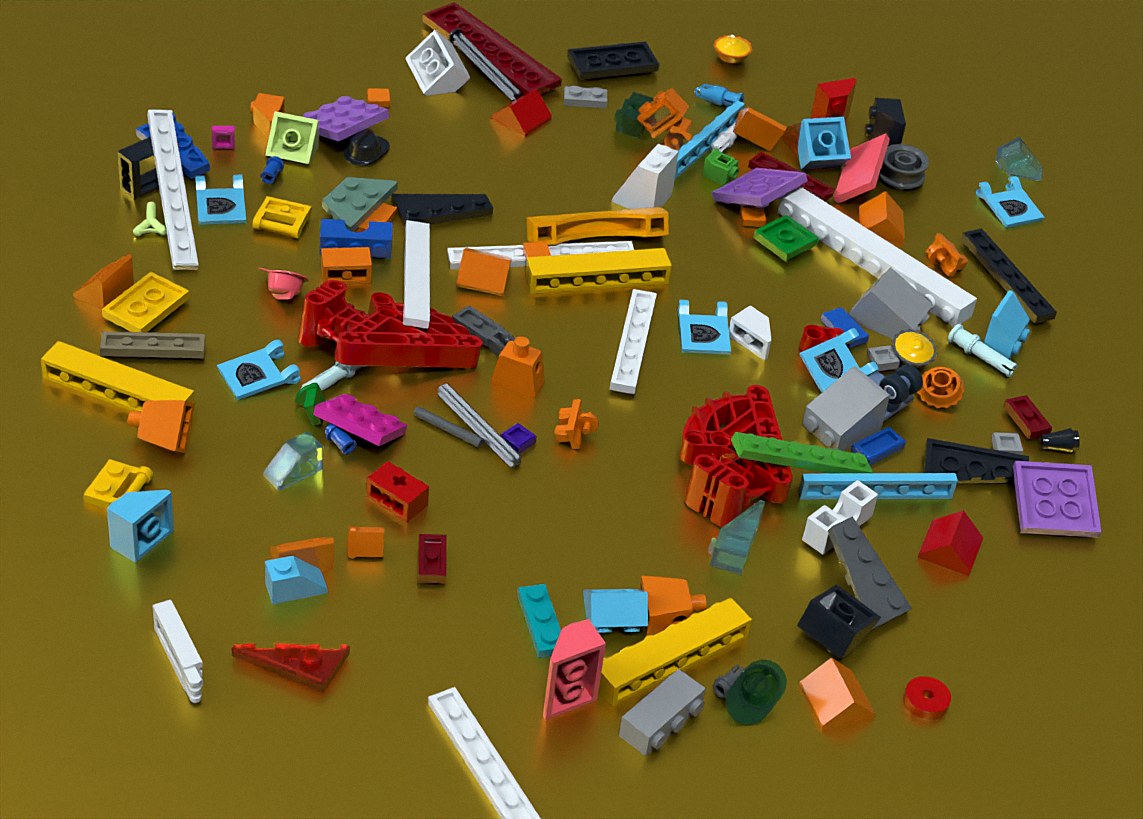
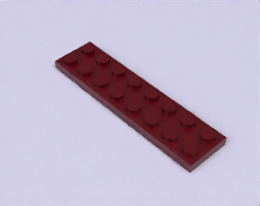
(513, 62)

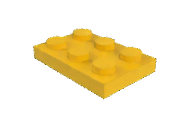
(145, 303)

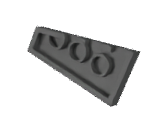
(867, 573)

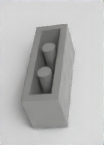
(662, 712)

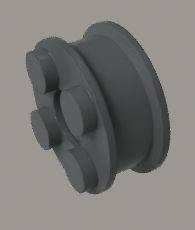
(904, 167)

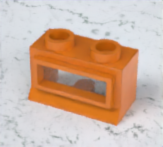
(662, 112)

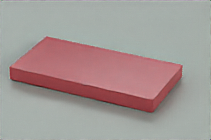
(862, 170)

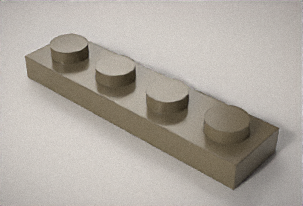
(152, 344)

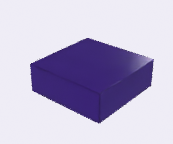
(519, 437)

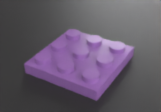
(346, 117)
(759, 187)
(1056, 499)

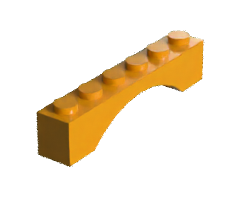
(567, 227)

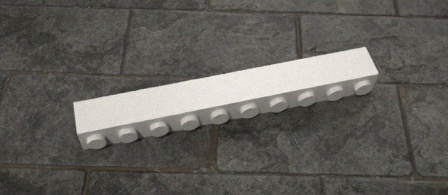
(876, 254)

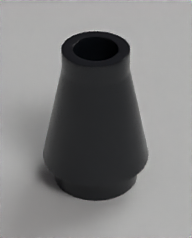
(1063, 440)

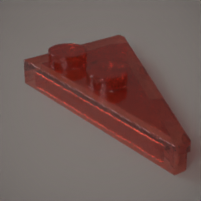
(296, 662)

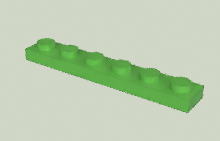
(798, 455)

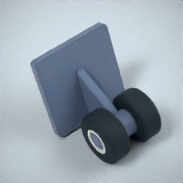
(899, 386)

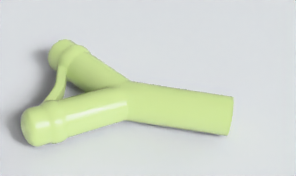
(150, 221)

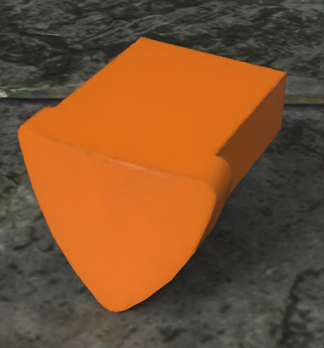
(365, 541)

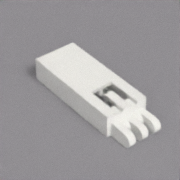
(179, 648)

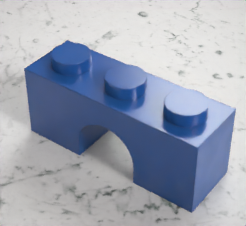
(376, 237)

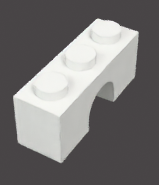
(854, 501)

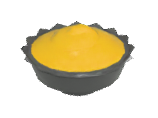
(914, 348)

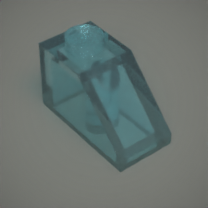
(1019, 160)
(295, 461)

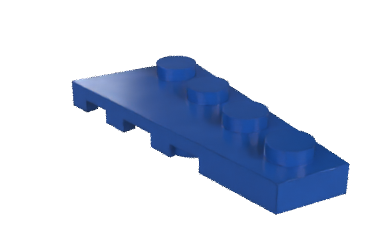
(191, 158)

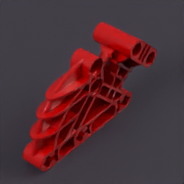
(380, 335)
(719, 478)

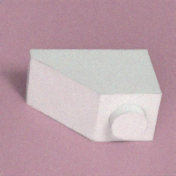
(752, 331)

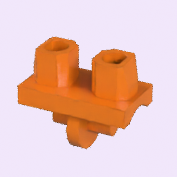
(677, 133)
(946, 256)
(575, 424)

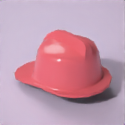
(284, 284)

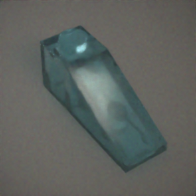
(736, 539)

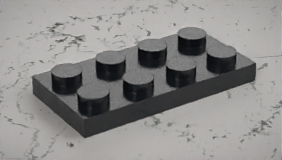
(613, 60)

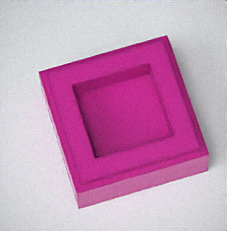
(223, 137)

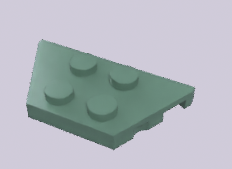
(357, 199)

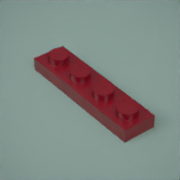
(812, 185)

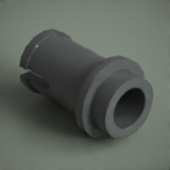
(723, 683)

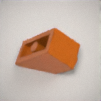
(263, 110)

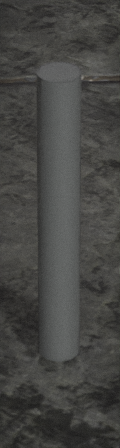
(448, 427)

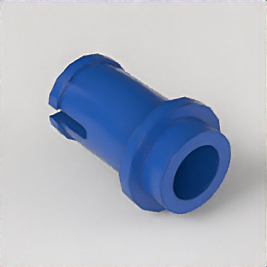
(273, 166)
(340, 438)

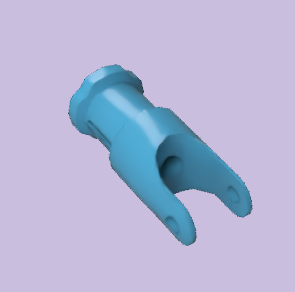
(718, 95)

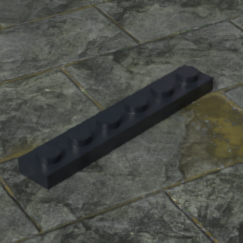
(1008, 275)

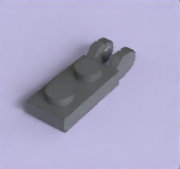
(484, 328)

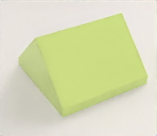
(293, 138)

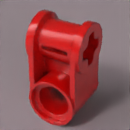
(815, 335)

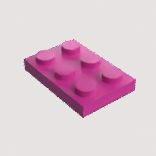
(360, 419)

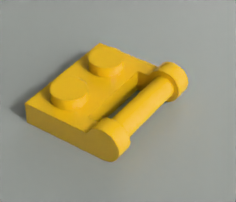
(282, 211)
(113, 480)

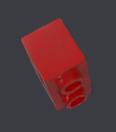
(397, 491)

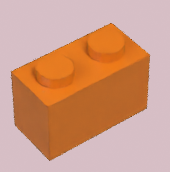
(346, 265)

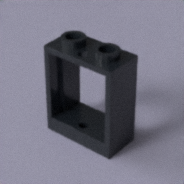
(129, 169)

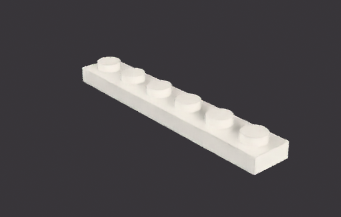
(633, 342)

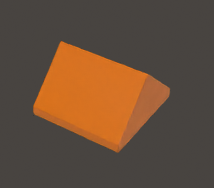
(758, 128)
(883, 217)
(483, 271)
(107, 283)
(314, 551)
(835, 695)

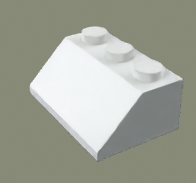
(437, 65)

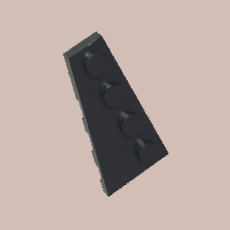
(440, 207)
(970, 462)

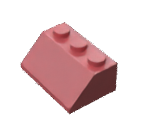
(574, 669)

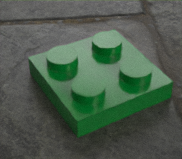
(786, 238)

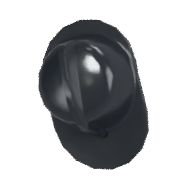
(365, 148)

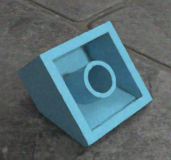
(823, 143)
(1008, 327)
(140, 522)
(616, 609)

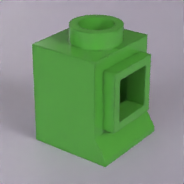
(720, 167)

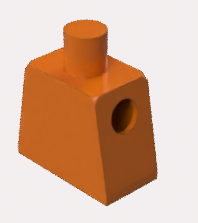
(520, 368)
(164, 423)
(669, 602)

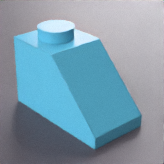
(292, 579)

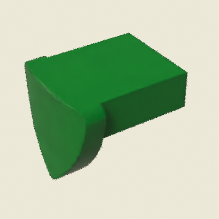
(310, 397)

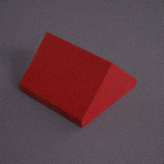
(524, 113)
(952, 543)

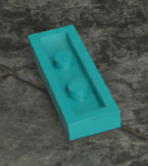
(540, 618)

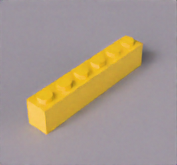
(597, 270)
(107, 379)
(673, 649)

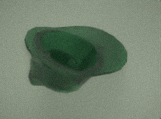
(755, 692)

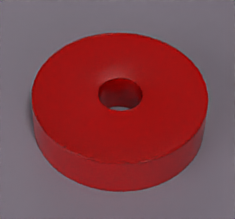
(922, 707)

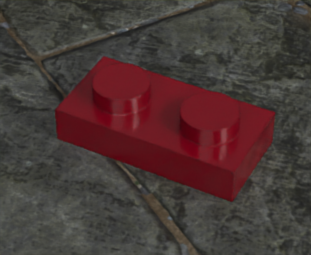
(1027, 417)
(432, 558)

